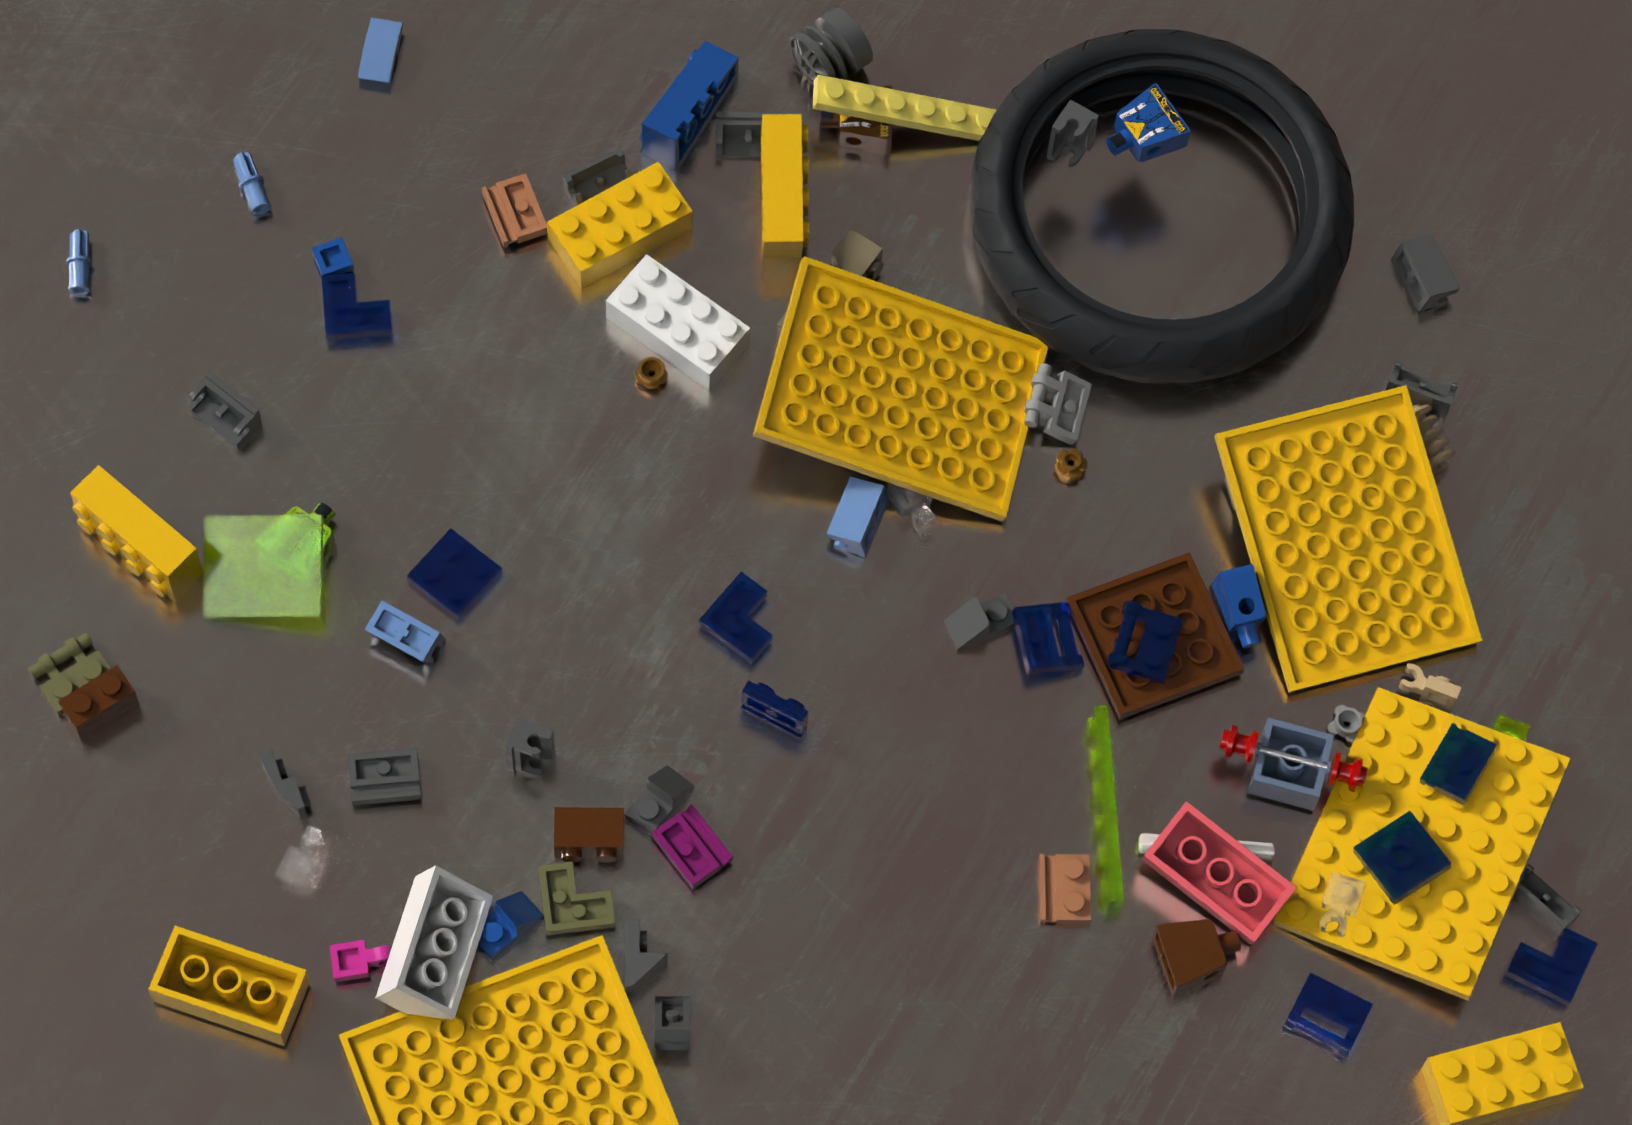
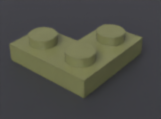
(567, 910)

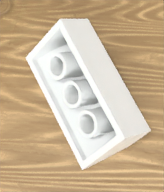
(434, 945)

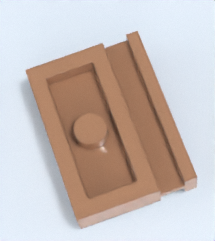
(515, 210)
(1065, 889)

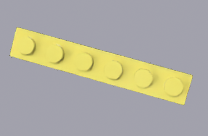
(900, 108)

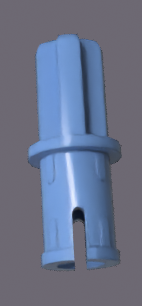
(251, 183)
(79, 263)

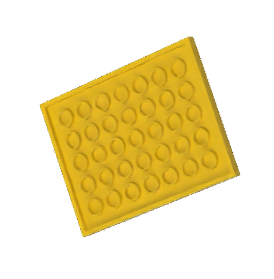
(900, 389)
(1347, 538)
(1452, 922)
(523, 1050)

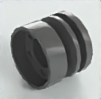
(831, 47)

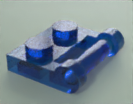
(1038, 639)
(1155, 647)
(1332, 1006)

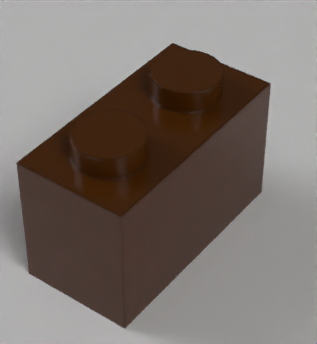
(99, 703)
(588, 833)

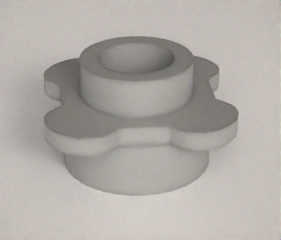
(1345, 714)

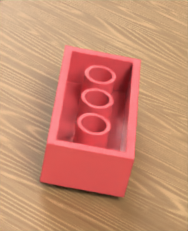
(1218, 873)

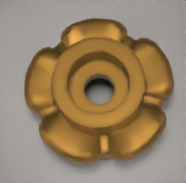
(654, 365)
(1070, 472)

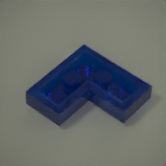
(348, 318)
(730, 620)
(1555, 975)

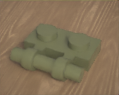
(72, 678)

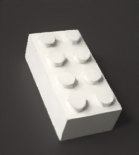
(677, 322)

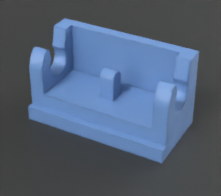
(858, 516)
(404, 632)

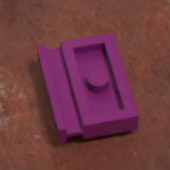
(692, 846)

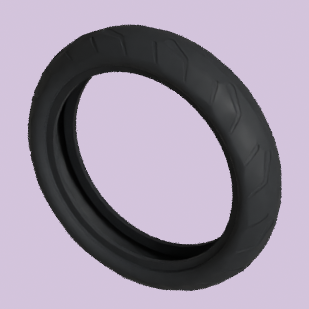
(1137, 345)

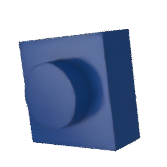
(333, 258)

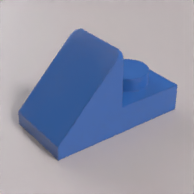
(508, 923)

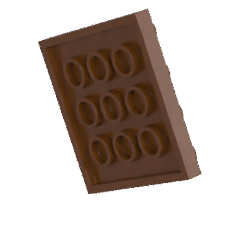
(1202, 649)

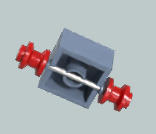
(1291, 762)

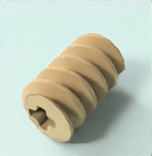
(1434, 447)

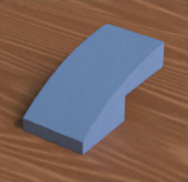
(380, 50)

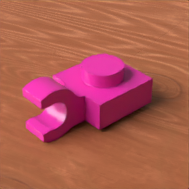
(353, 959)

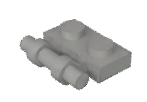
(1067, 404)

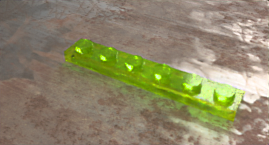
(1106, 821)

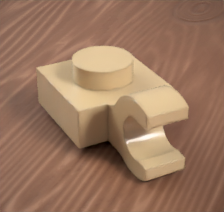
(1433, 689)

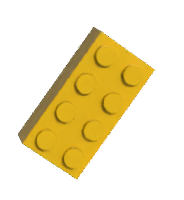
(782, 183)
(619, 225)
(136, 534)
(229, 985)
(1502, 1077)

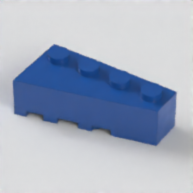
(688, 105)

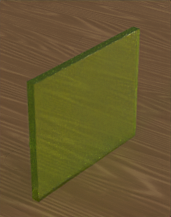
(263, 566)

